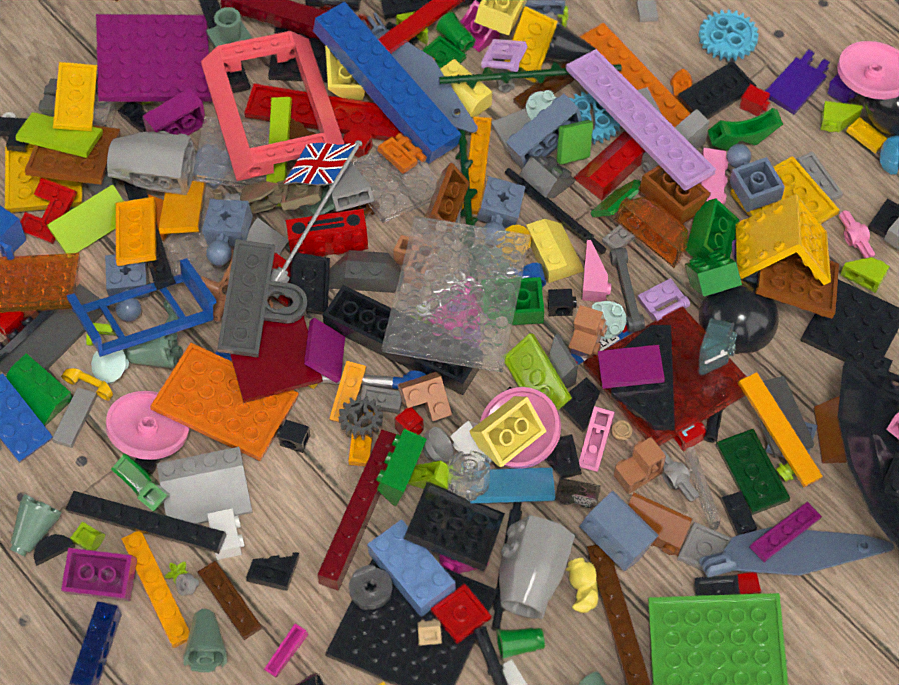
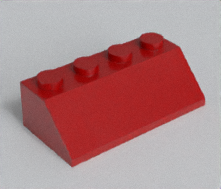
(611, 166)

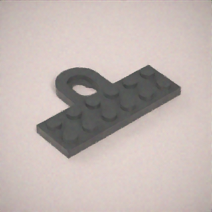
(248, 296)

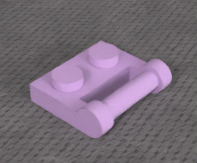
(504, 50)
(660, 296)

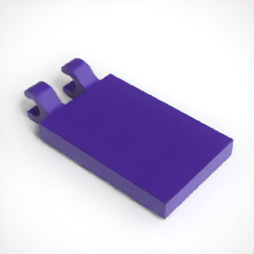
(797, 83)

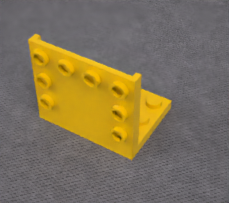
(780, 232)

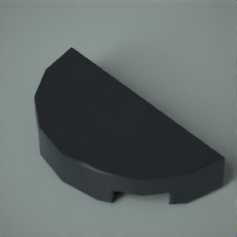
(51, 547)

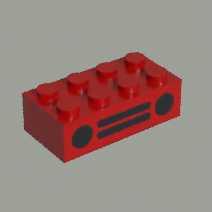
(329, 233)

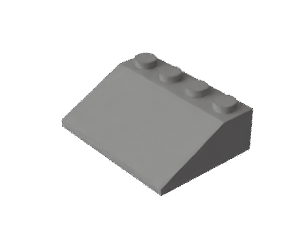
(205, 485)

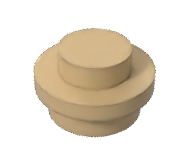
(622, 430)

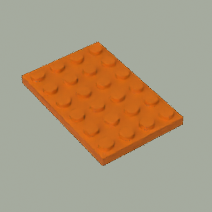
(208, 399)

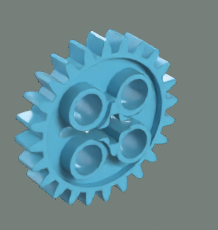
(728, 35)
(603, 122)

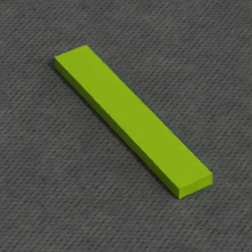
(279, 132)

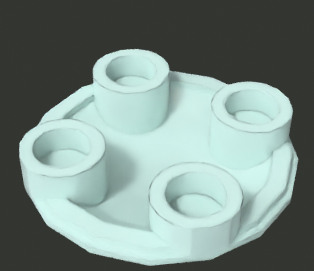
(538, 102)
(614, 317)
(109, 367)

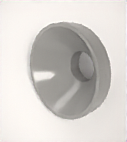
(438, 445)

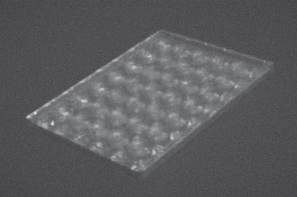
(457, 294)

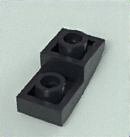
(133, 114)

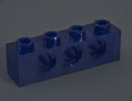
(96, 644)

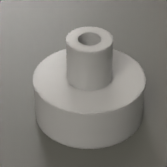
(186, 584)

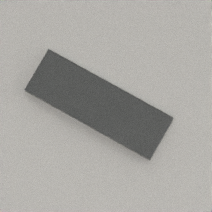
(53, 335)

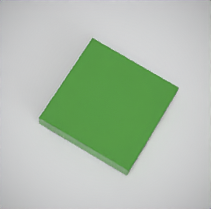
(574, 141)

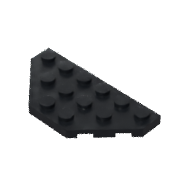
(655, 400)

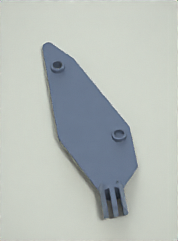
(426, 74)
(803, 555)

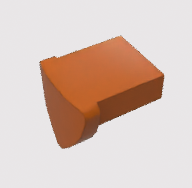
(680, 82)

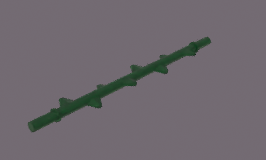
(488, 75)
(465, 165)

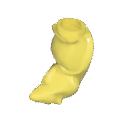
(583, 577)

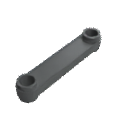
(634, 321)

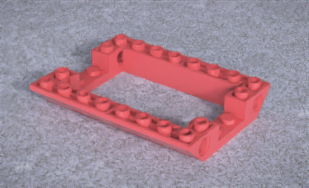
(227, 58)

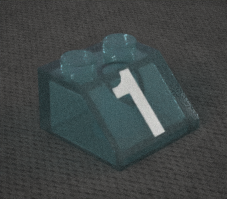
(717, 345)

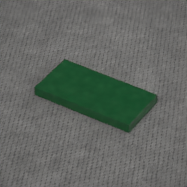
(752, 471)

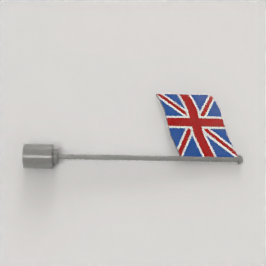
(316, 166)

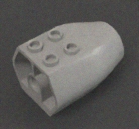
(153, 161)
(532, 565)

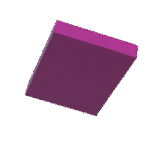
(325, 350)
(630, 366)

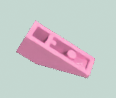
(595, 277)
(596, 438)

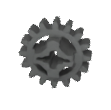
(366, 423)

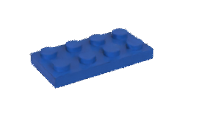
(19, 426)

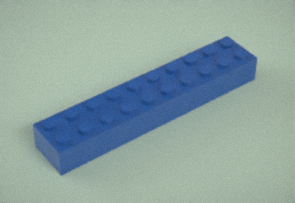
(386, 82)

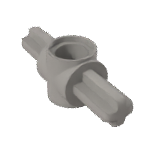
(678, 476)

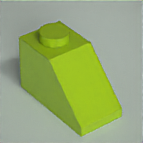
(839, 116)
(866, 272)
(433, 472)

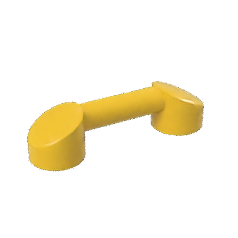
(72, 375)

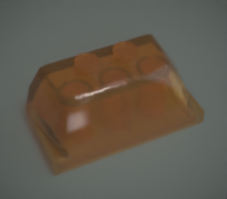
(654, 228)

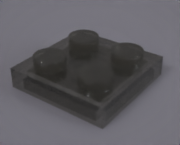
(577, 492)

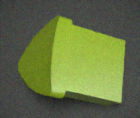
(104, 329)
(87, 537)

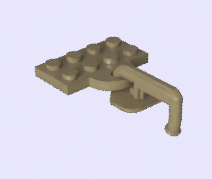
(290, 195)

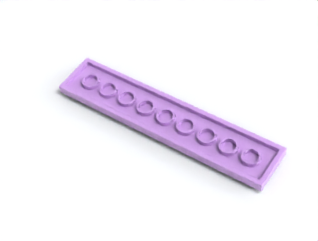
(640, 120)

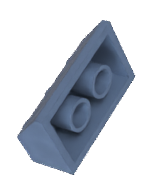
(619, 531)

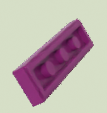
(785, 531)

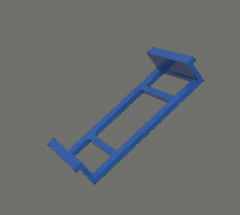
(191, 280)

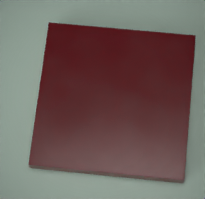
(279, 362)

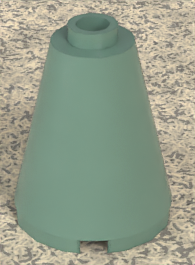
(204, 643)

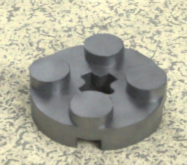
(375, 598)

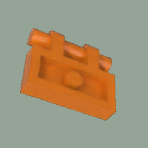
(396, 153)

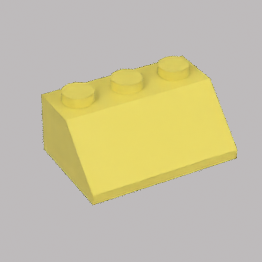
(340, 80)
(475, 99)
(553, 250)
(508, 430)

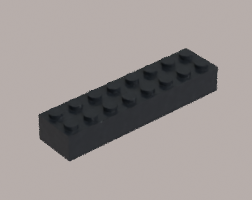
(366, 324)

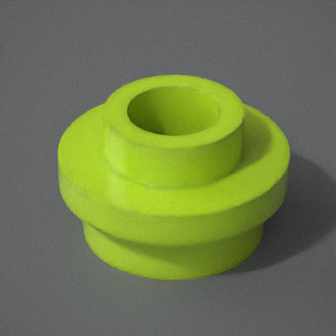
(785, 471)

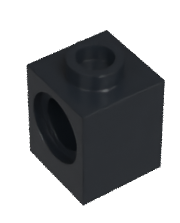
(561, 302)
(293, 435)

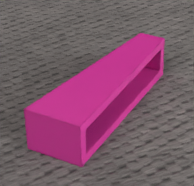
(286, 650)

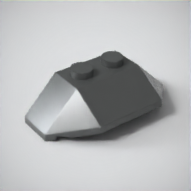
(365, 272)

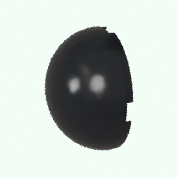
(884, 114)
(752, 314)

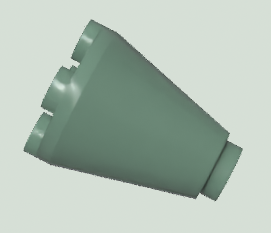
(158, 352)
(32, 524)

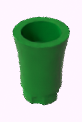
(455, 31)
(519, 641)

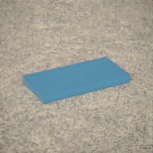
(519, 486)

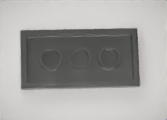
(783, 396)

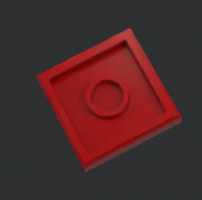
(461, 613)

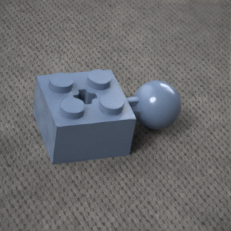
(753, 182)
(500, 203)
(223, 225)
(123, 279)

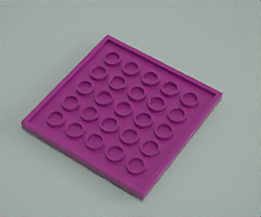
(150, 56)

